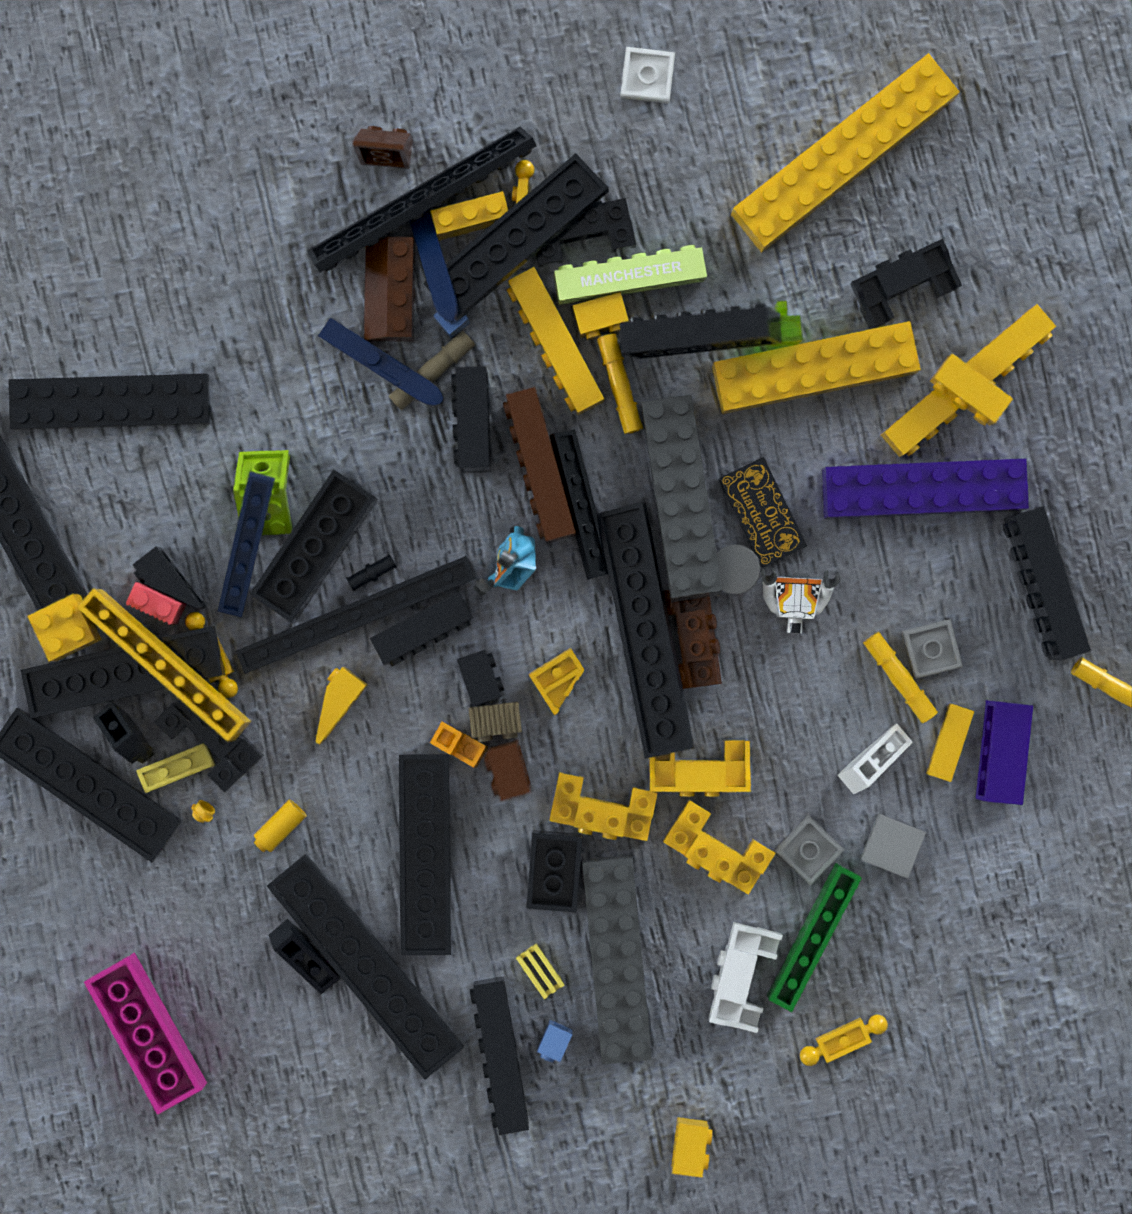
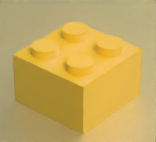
(63, 628)

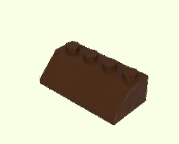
(390, 290)

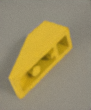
(338, 699)

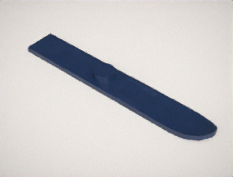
(435, 267)
(381, 363)

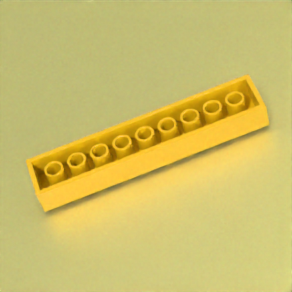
(845, 152)

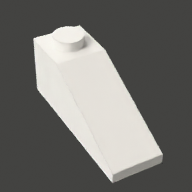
(875, 759)

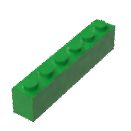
(813, 937)

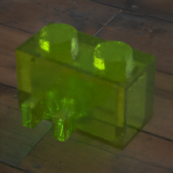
(790, 327)

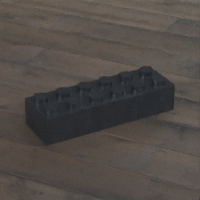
(701, 332)
(313, 546)
(1046, 584)

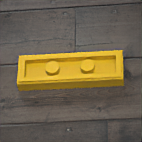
(950, 742)

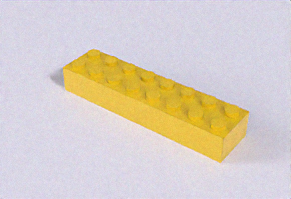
(816, 367)

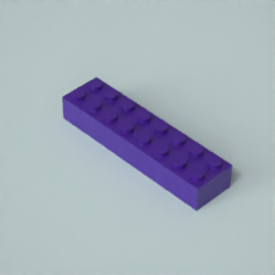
(925, 488)

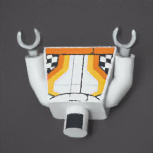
(797, 597)

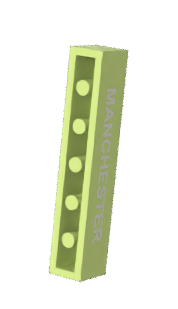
(630, 275)

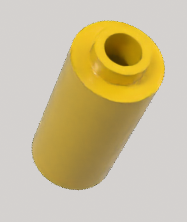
(279, 826)

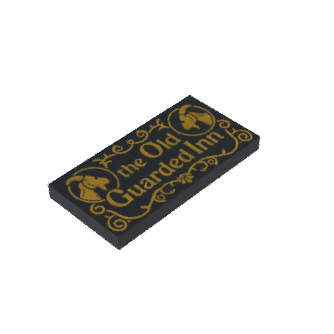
(762, 512)

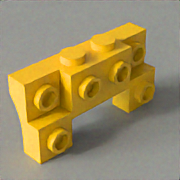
(703, 775)
(601, 815)
(711, 854)

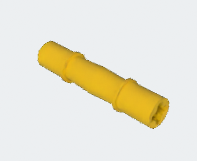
(619, 383)
(900, 677)
(1102, 680)

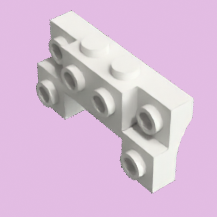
(736, 974)

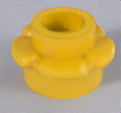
(203, 811)

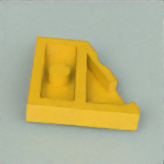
(557, 678)

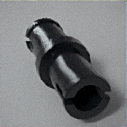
(371, 572)

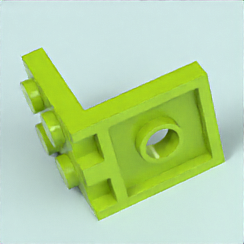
(276, 466)

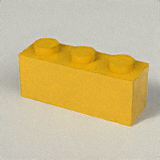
(468, 215)
(970, 390)

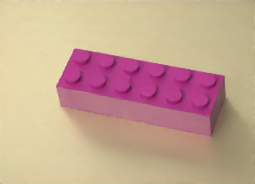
(146, 1033)

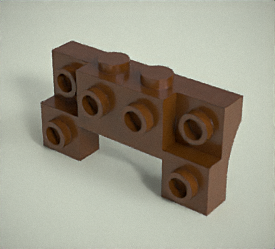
(697, 641)

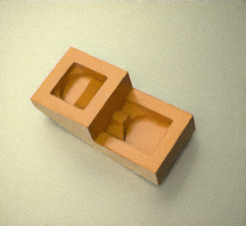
(458, 744)

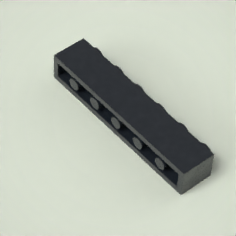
(501, 1055)

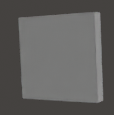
(932, 649)
(893, 845)
(809, 850)

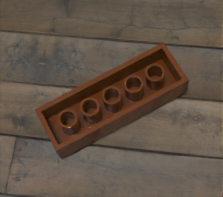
(540, 464)

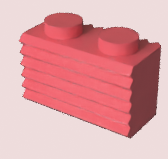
(155, 603)

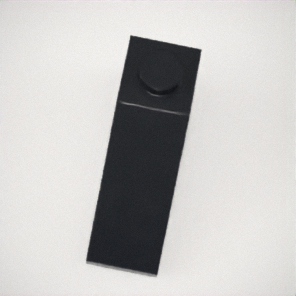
(161, 573)
(303, 956)

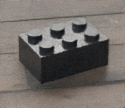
(554, 871)

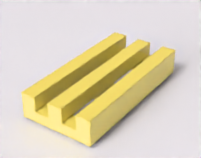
(552, 988)

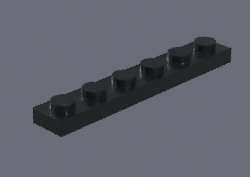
(580, 502)

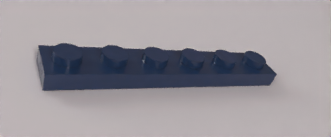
(246, 544)

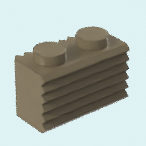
(495, 720)

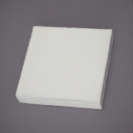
(647, 75)

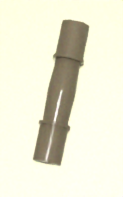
(437, 365)

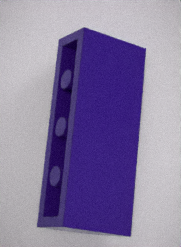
(1004, 752)

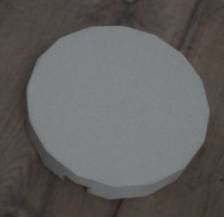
(738, 568)

